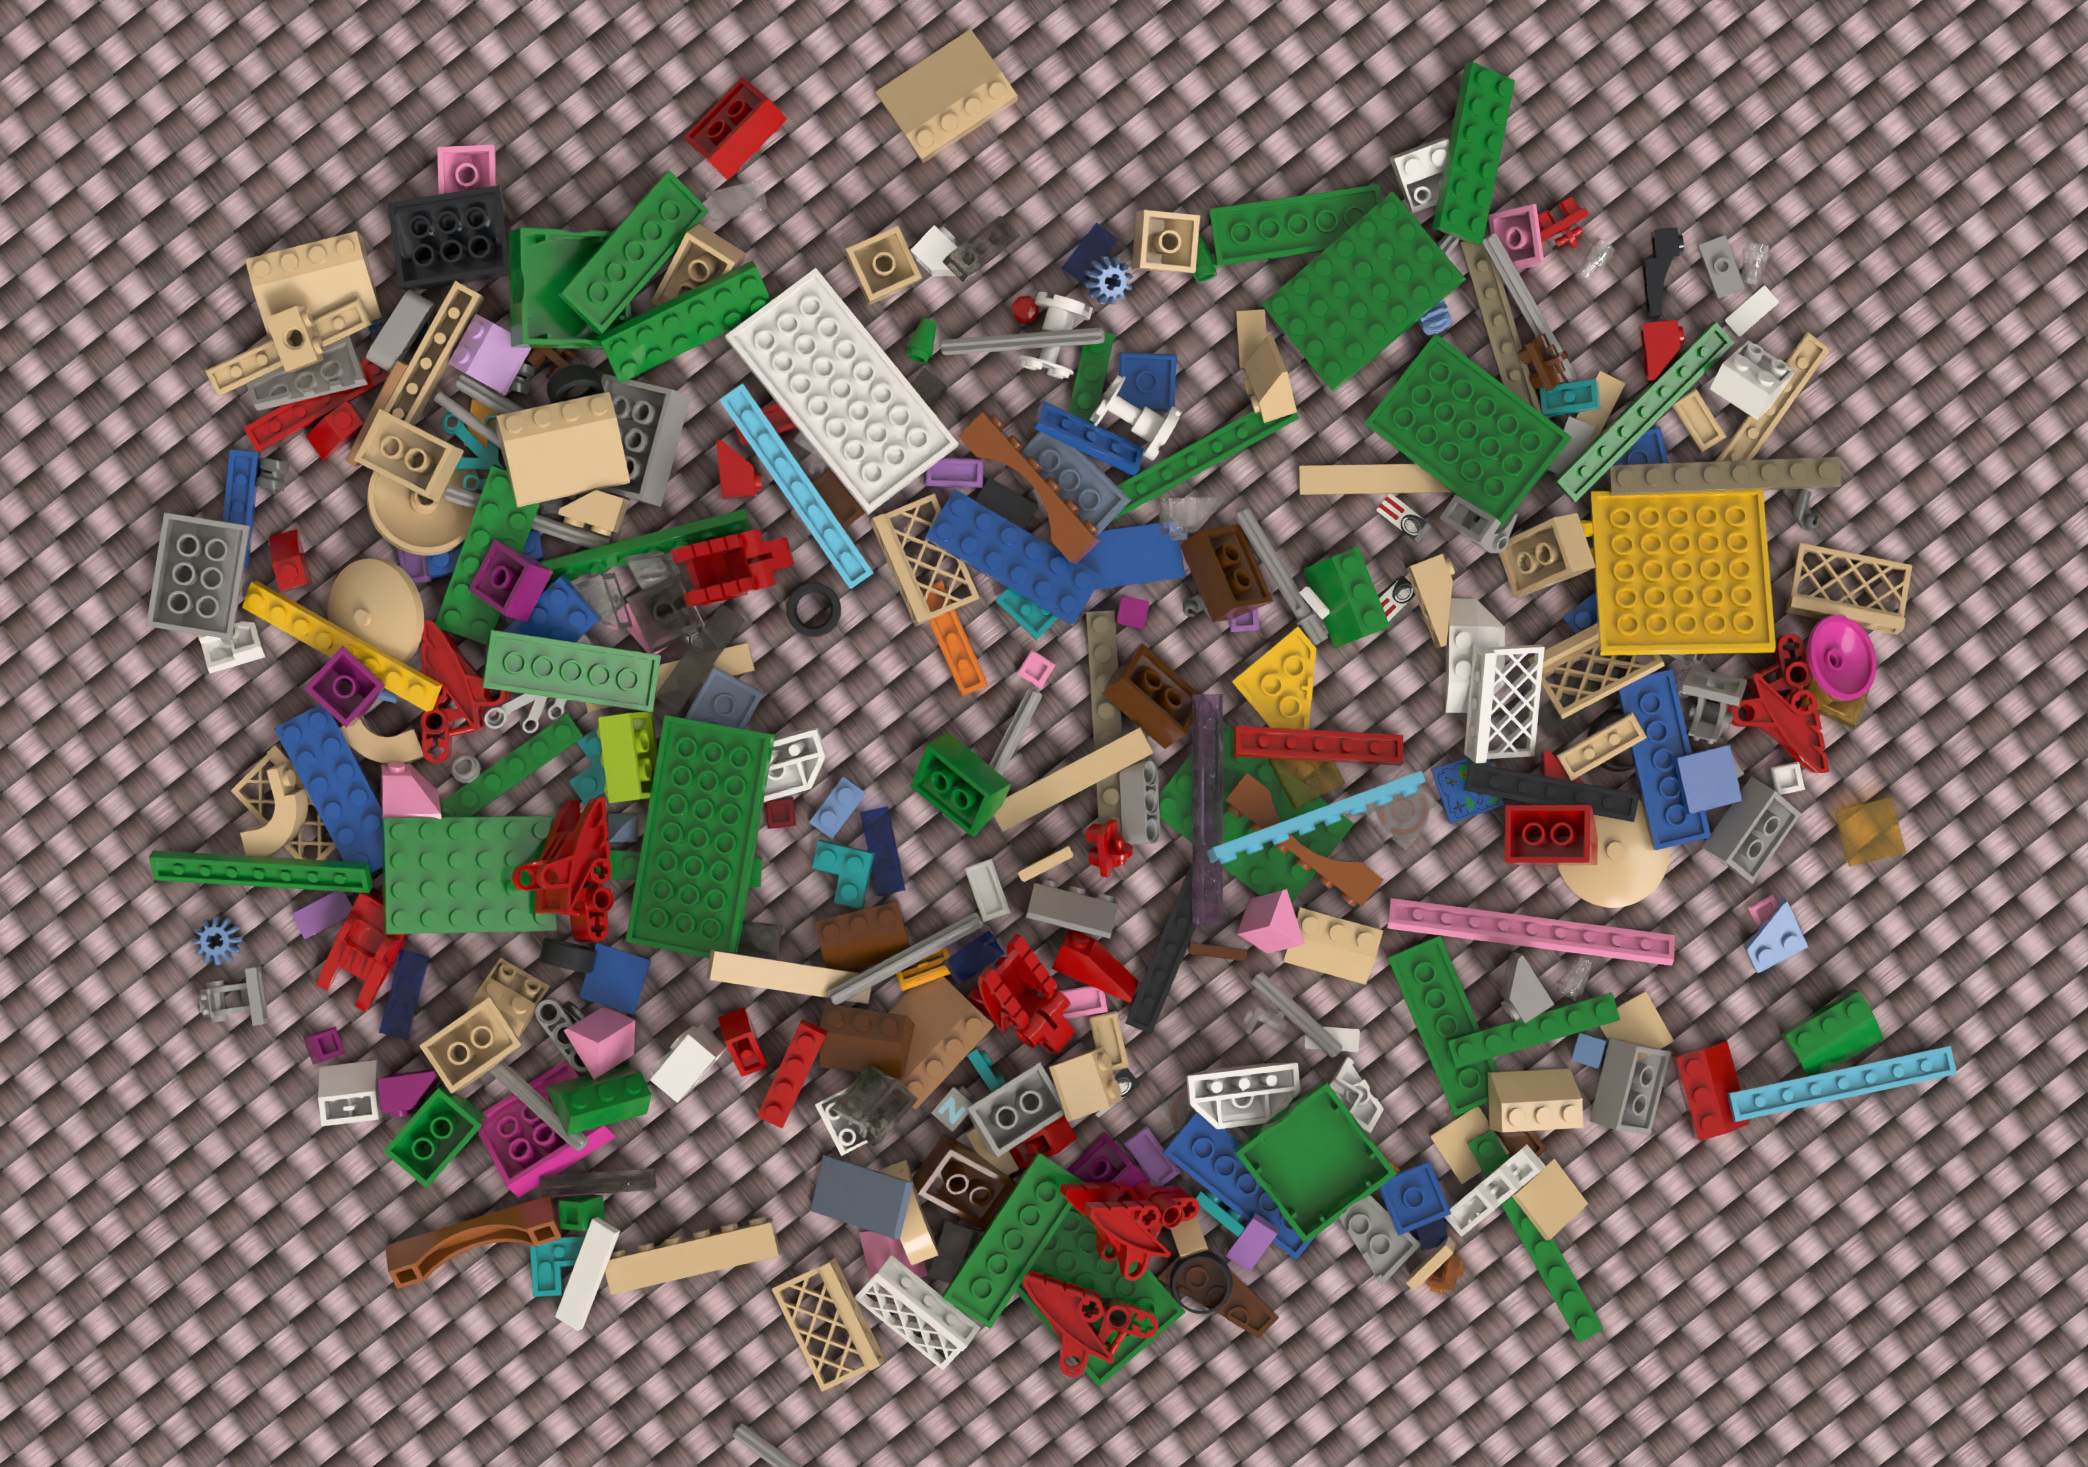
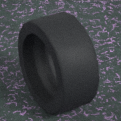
(570, 377)
(803, 590)
(568, 955)

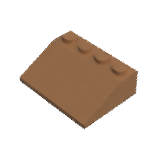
(942, 1035)

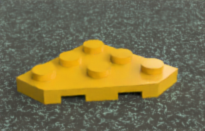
(1282, 682)

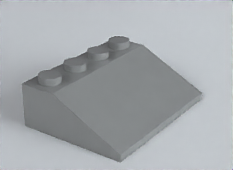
(650, 430)
(198, 576)

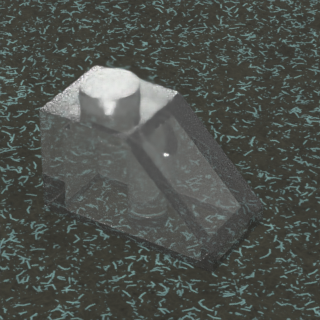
(1185, 515)
(651, 568)
(607, 599)

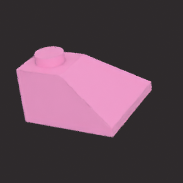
(407, 793)

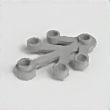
(517, 702)

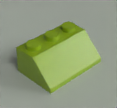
(628, 755)

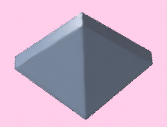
(622, 827)

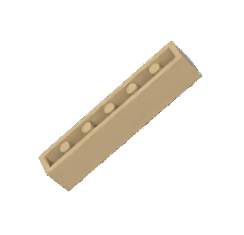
(434, 353)
(692, 1256)

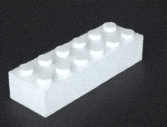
(688, 1061)

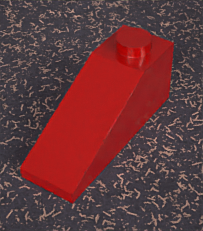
(1093, 965)

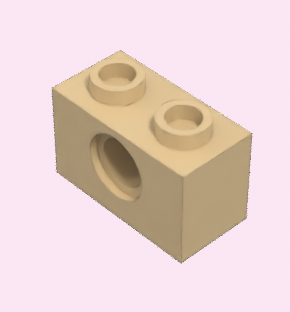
(281, 329)

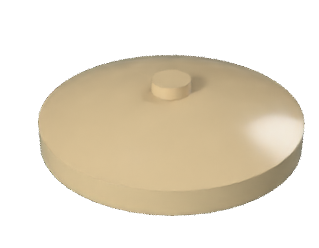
(415, 521)
(379, 606)
(1625, 864)

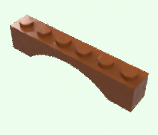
(1068, 530)
(1350, 877)
(419, 1256)

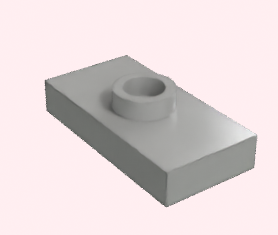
(1721, 267)

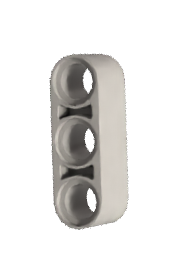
(400, 330)
(1140, 803)
(553, 1028)

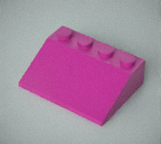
(525, 1145)

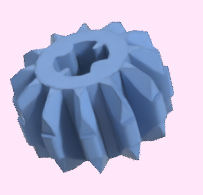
(1108, 291)
(1436, 319)
(214, 929)

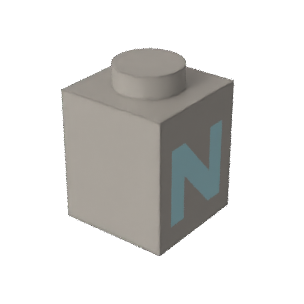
(953, 1107)

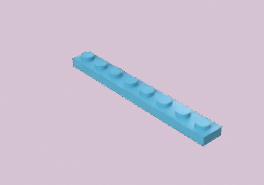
(796, 486)
(1305, 823)
(1841, 1083)

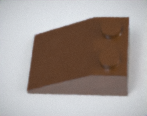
(962, 1182)

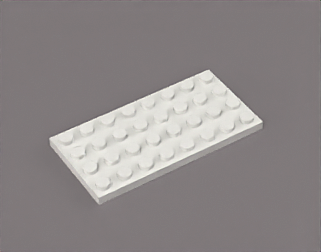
(841, 391)

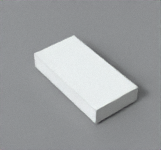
(987, 890)

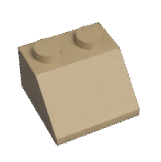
(1165, 242)
(883, 265)
(1269, 382)
(1086, 1083)

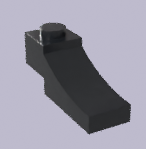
(1665, 248)

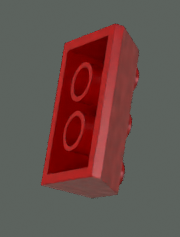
(735, 128)
(1550, 835)
(1704, 1081)

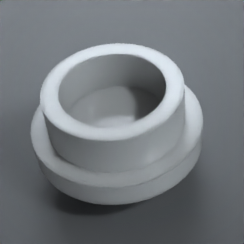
(466, 768)

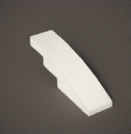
(1494, 1190)

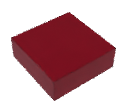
(780, 813)

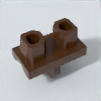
(538, 356)
(1546, 361)

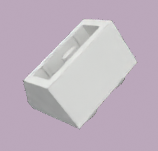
(1421, 173)
(933, 249)
(1752, 379)
(349, 1093)
(842, 1133)

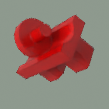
(1572, 215)
(1110, 847)

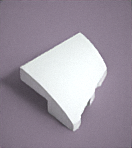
(227, 653)
(1356, 1095)

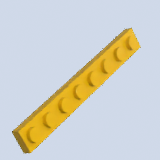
(330, 638)

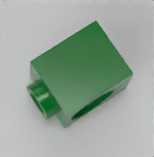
(579, 1210)

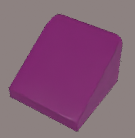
(1132, 612)
(324, 1045)

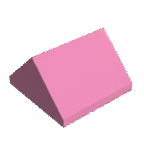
(466, 168)
(1519, 235)
(1271, 923)
(603, 1040)
(879, 1248)

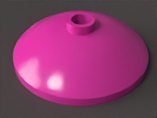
(1841, 657)

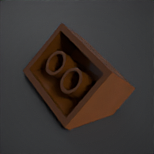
(1226, 572)
(1152, 696)
(862, 937)
(865, 1039)

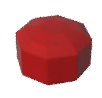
(1025, 309)

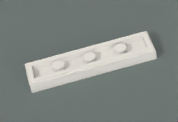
(587, 1273)

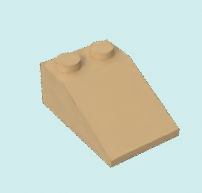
(697, 261)
(408, 455)
(1546, 555)
(1433, 591)
(471, 1045)

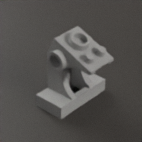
(1480, 532)
(1710, 718)
(213, 1003)

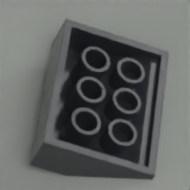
(450, 238)

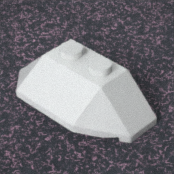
(1468, 626)
(794, 763)
(1243, 1093)

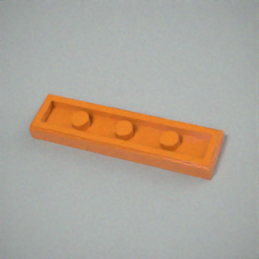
(955, 644)

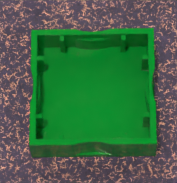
(538, 270)
(1314, 1160)

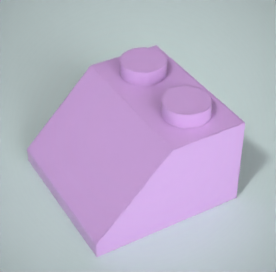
(488, 355)

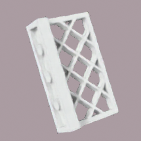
(1481, 698)
(923, 1303)

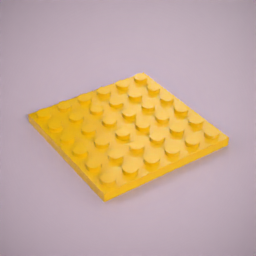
(1682, 573)

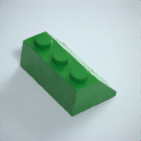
(1350, 596)
(960, 784)
(1833, 1034)
(601, 1101)
(435, 1135)

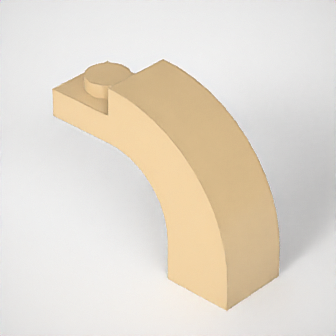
(403, 747)
(288, 816)
(916, 1233)

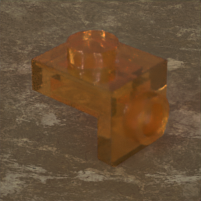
(1452, 1270)

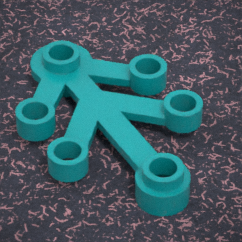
(485, 457)

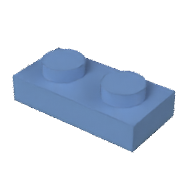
(837, 807)

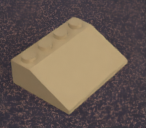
(947, 96)
(314, 276)
(562, 449)

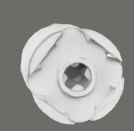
(1059, 316)
(1145, 423)

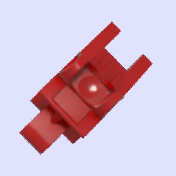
(725, 574)
(459, 684)
(1790, 726)
(568, 860)
(363, 948)
(1012, 998)
(1133, 1220)
(1073, 1324)

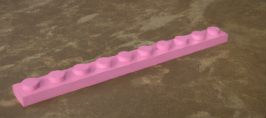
(1531, 931)

